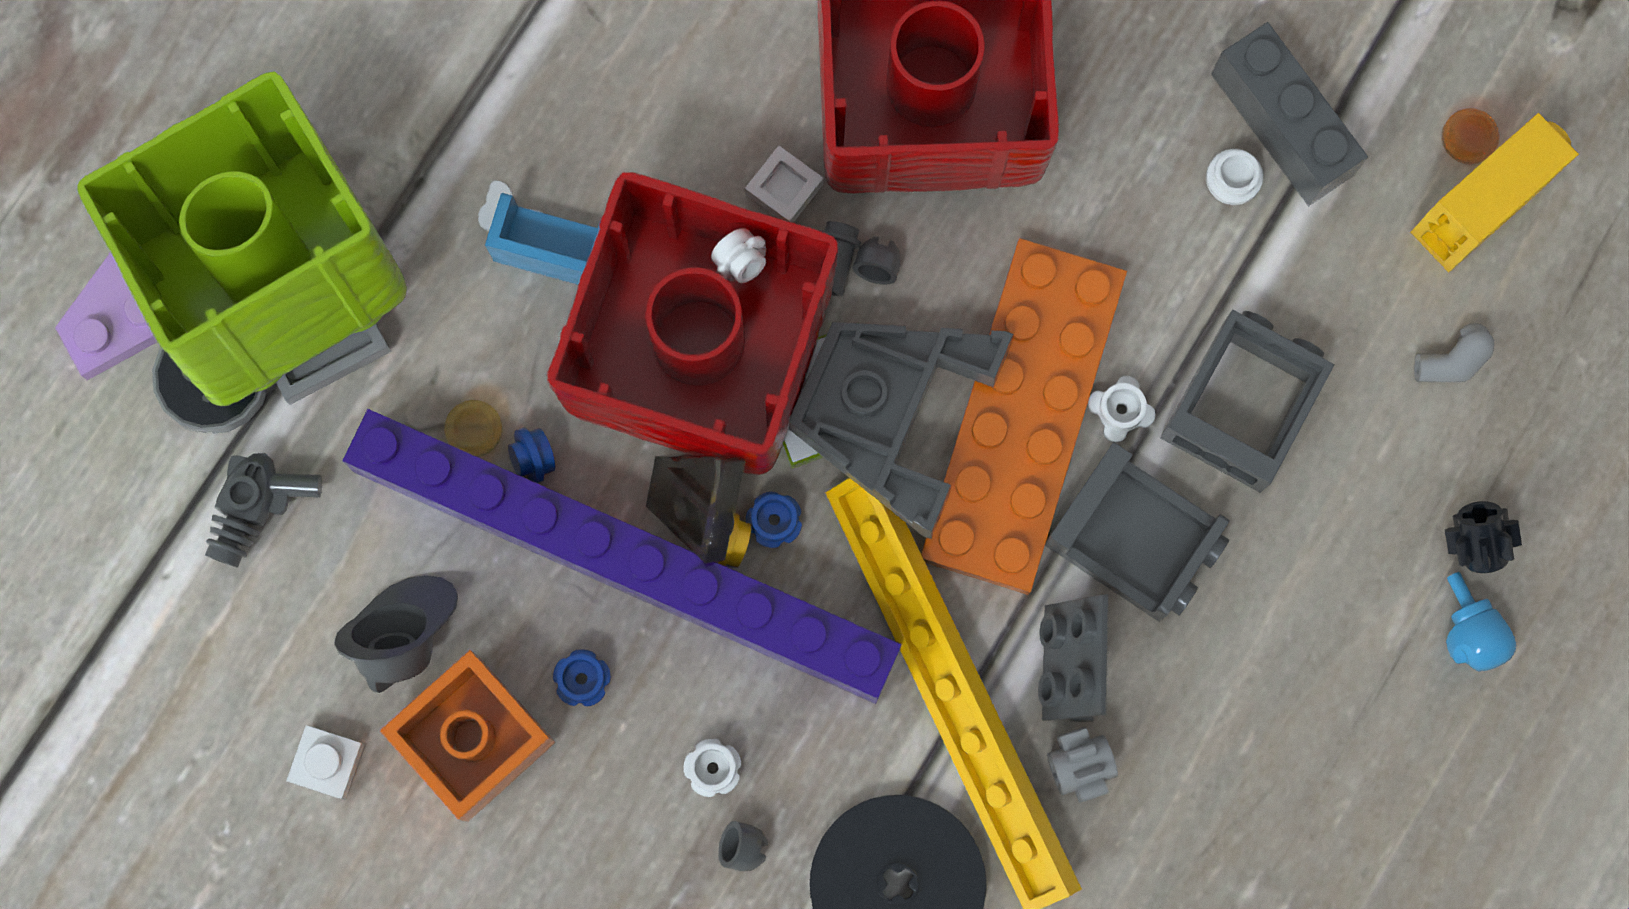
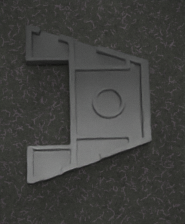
(868, 396)

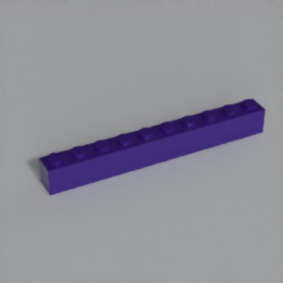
(622, 556)

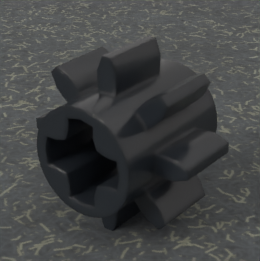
(1483, 537)

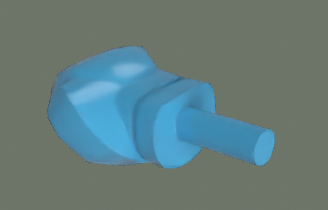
(1479, 631)

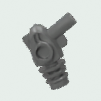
(249, 498)

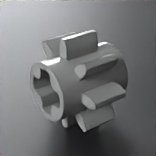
(1082, 765)

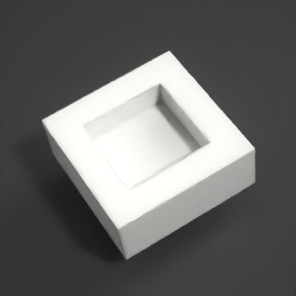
(784, 185)
(325, 762)

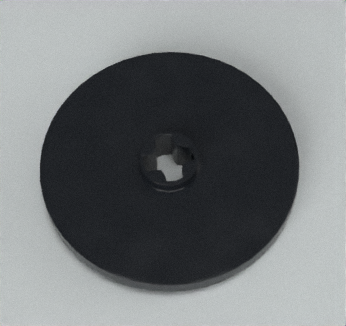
(897, 836)

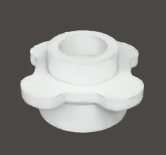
(1124, 392)

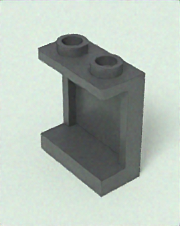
(1138, 536)

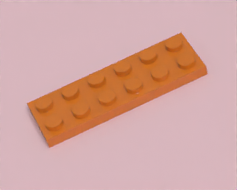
(1025, 427)

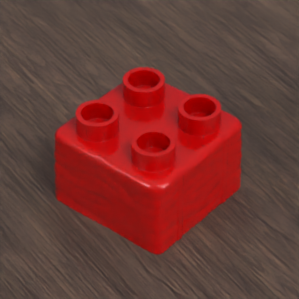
(936, 94)
(676, 347)

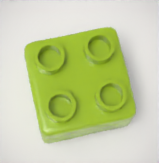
(243, 241)

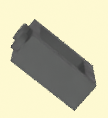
(1220, 449)

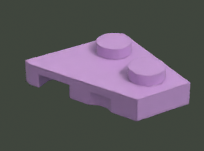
(104, 323)

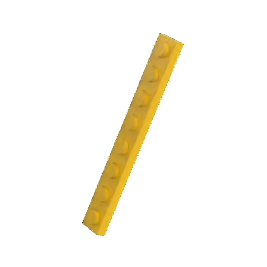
(955, 698)

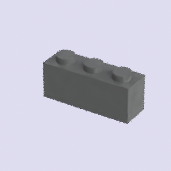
(1288, 114)

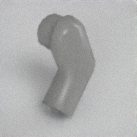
(1463, 361)

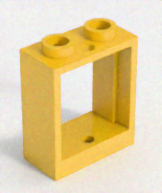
(1494, 191)

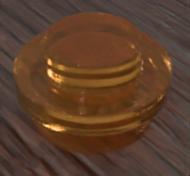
(1470, 136)

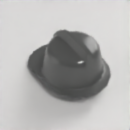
(396, 630)

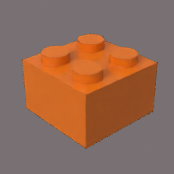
(467, 736)

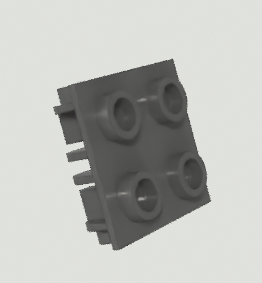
(1074, 659)

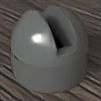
(878, 262)
(741, 847)

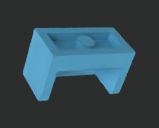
(539, 241)

